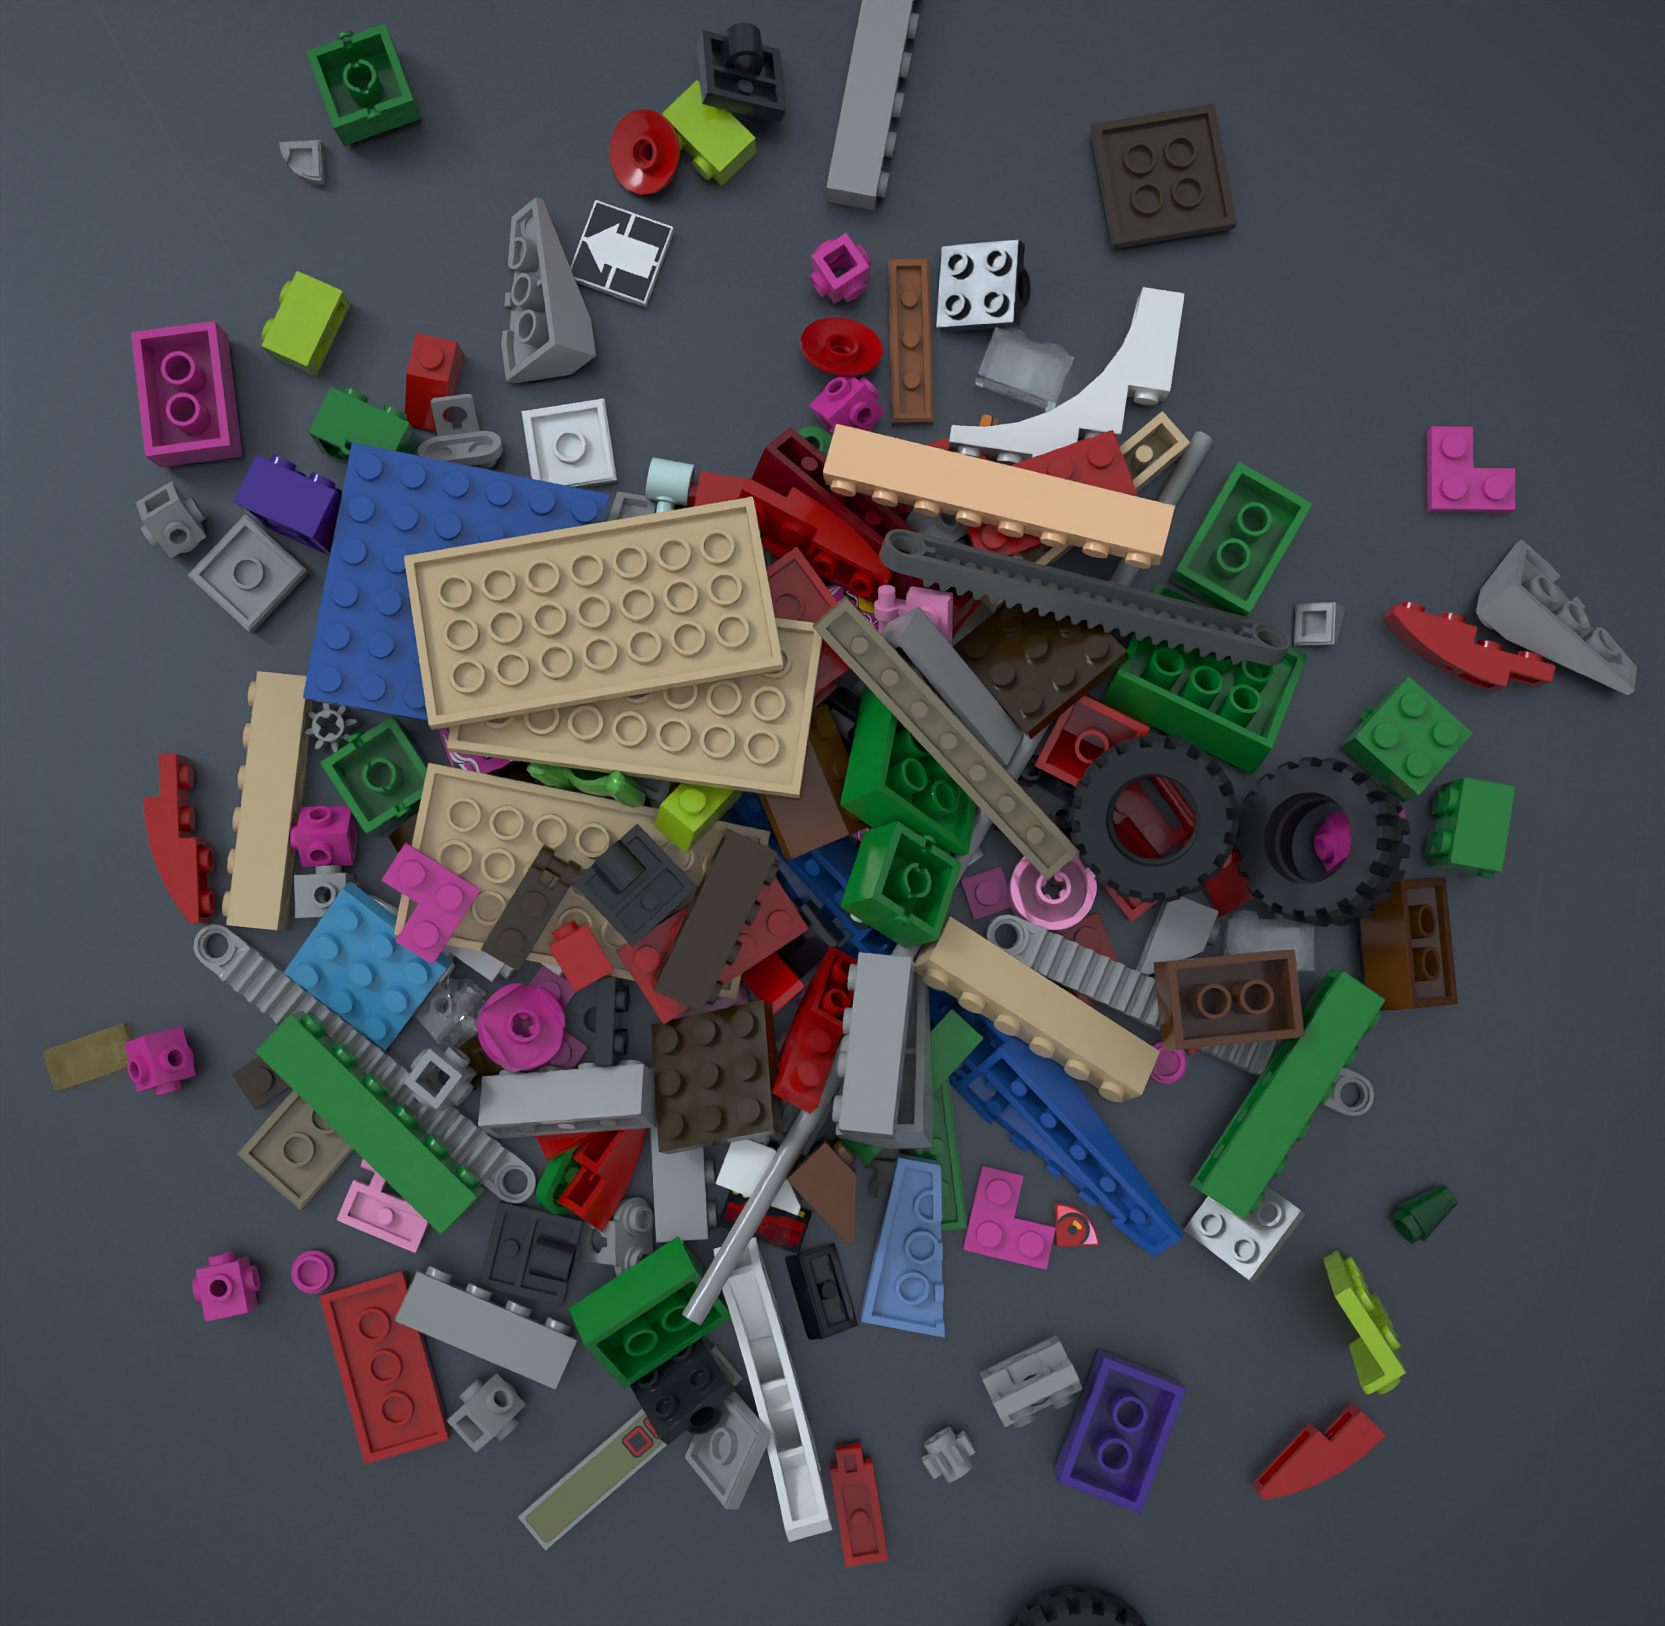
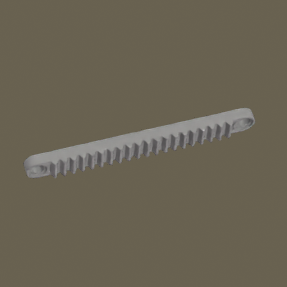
(278, 996)
(1136, 997)

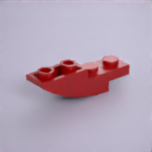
(825, 538)
(1451, 647)
(179, 859)
(815, 1033)

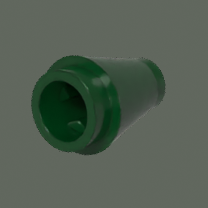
(1423, 1214)

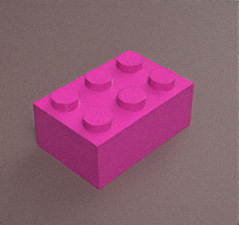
(186, 394)

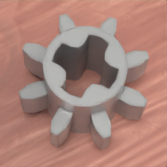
(325, 737)
(948, 1454)

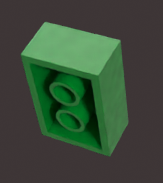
(1240, 541)
(639, 1317)

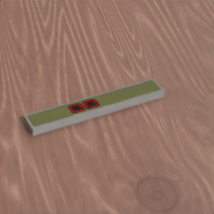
(599, 1473)

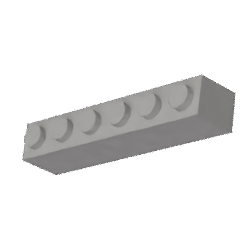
(871, 102)

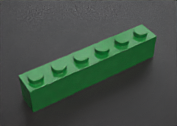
(1288, 1093)
(371, 1120)

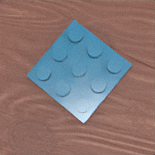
(361, 970)

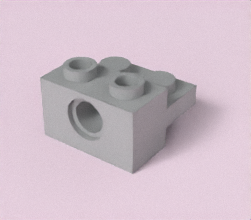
(1052, 1385)

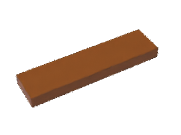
(910, 341)

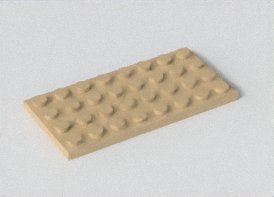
(592, 613)
(713, 734)
(496, 826)

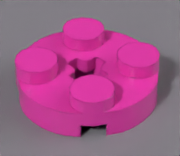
(514, 1050)

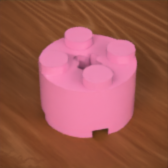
(1070, 904)

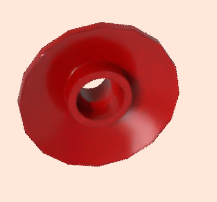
(631, 151)
(841, 346)

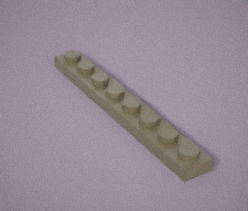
(945, 737)

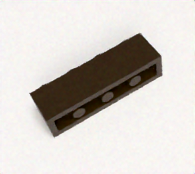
(714, 921)

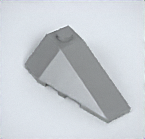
(548, 316)
(1537, 615)
(916, 1097)

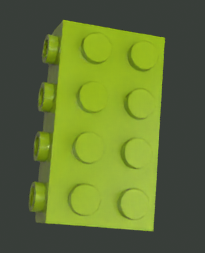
(1377, 1349)

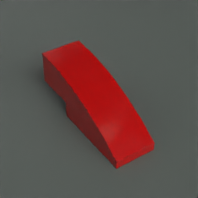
(604, 1175)
(1318, 1456)

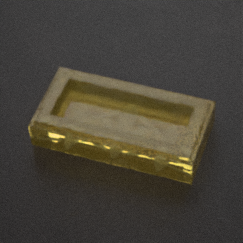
(88, 1057)

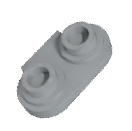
(461, 445)
(627, 1236)

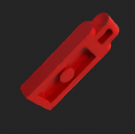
(857, 1507)

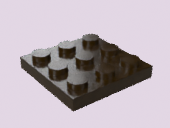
(1163, 176)
(1038, 663)
(716, 1078)

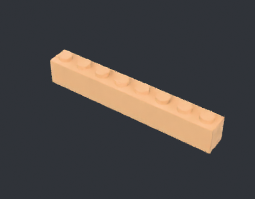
(998, 495)

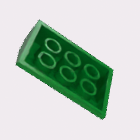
(1203, 700)
(899, 781)

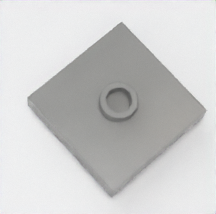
(248, 573)
(730, 1451)

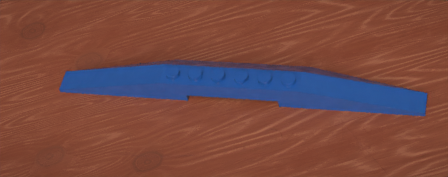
(1001, 1075)

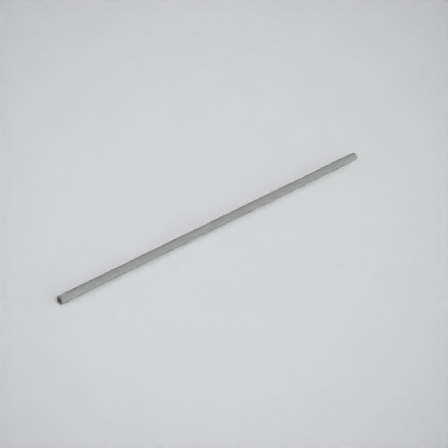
(806, 1123)

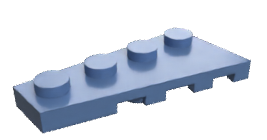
(906, 1267)

